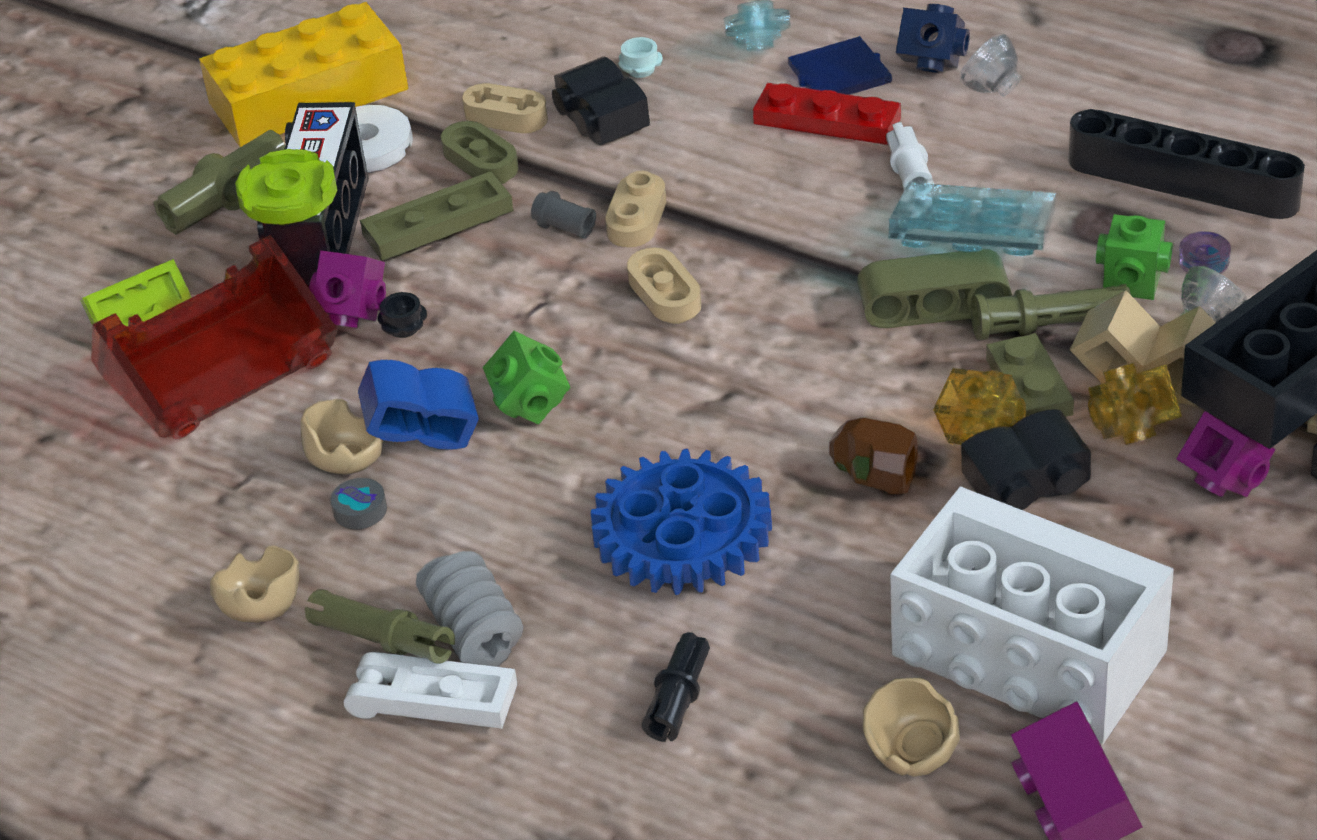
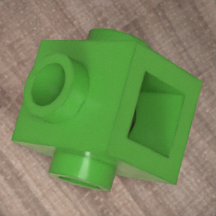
(1134, 254)
(526, 378)

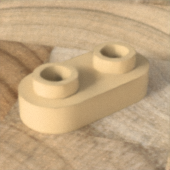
(635, 209)
(664, 285)

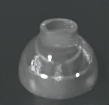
(992, 67)
(1210, 291)

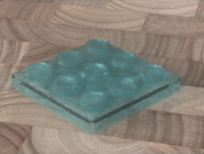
(972, 218)

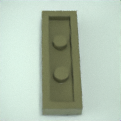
(436, 215)

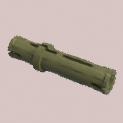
(396, 630)

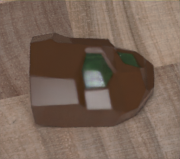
(876, 454)

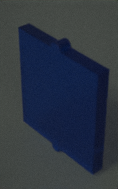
(840, 67)

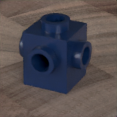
(918, 33)

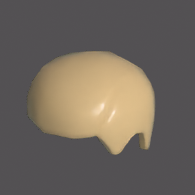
(337, 438)
(257, 588)
(910, 726)

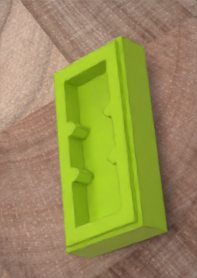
(141, 294)

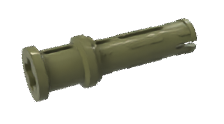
(1027, 311)

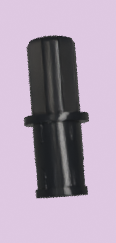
(676, 688)

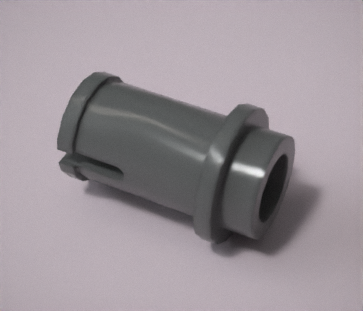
(553, 211)

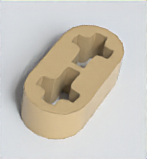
(505, 108)

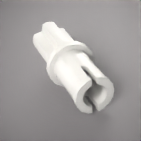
(908, 156)

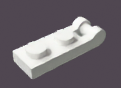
(431, 690)

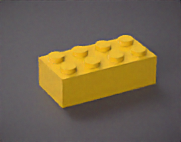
(317, 61)

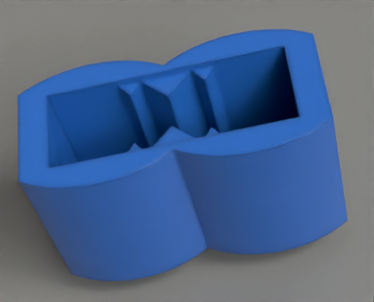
(417, 404)

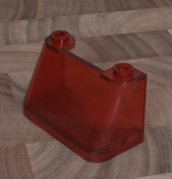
(215, 344)

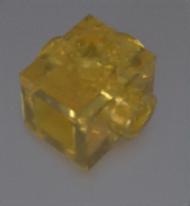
(977, 402)
(1133, 402)

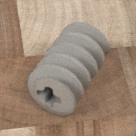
(472, 605)

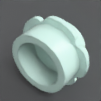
(639, 57)

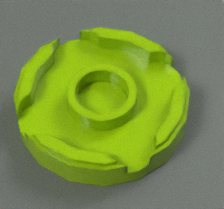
(286, 187)

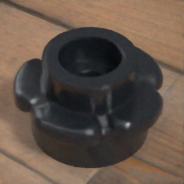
(401, 314)

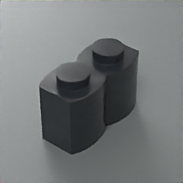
(601, 100)
(1028, 460)

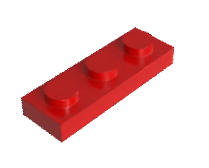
(826, 113)

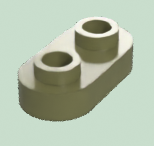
(479, 150)

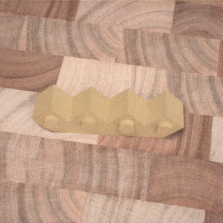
(1125, 333)

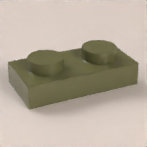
(1032, 373)

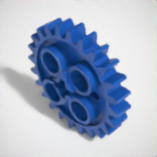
(681, 521)

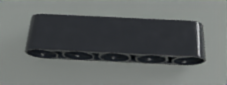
(1186, 163)

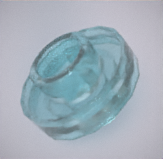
(757, 24)

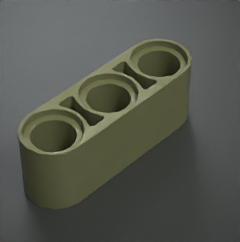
(929, 287)

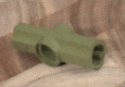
(212, 184)

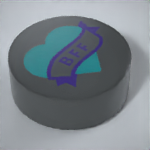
(358, 503)

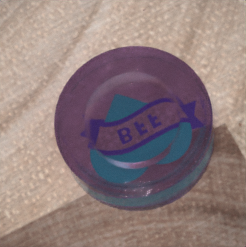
(1205, 250)

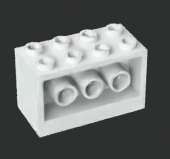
(1030, 611)

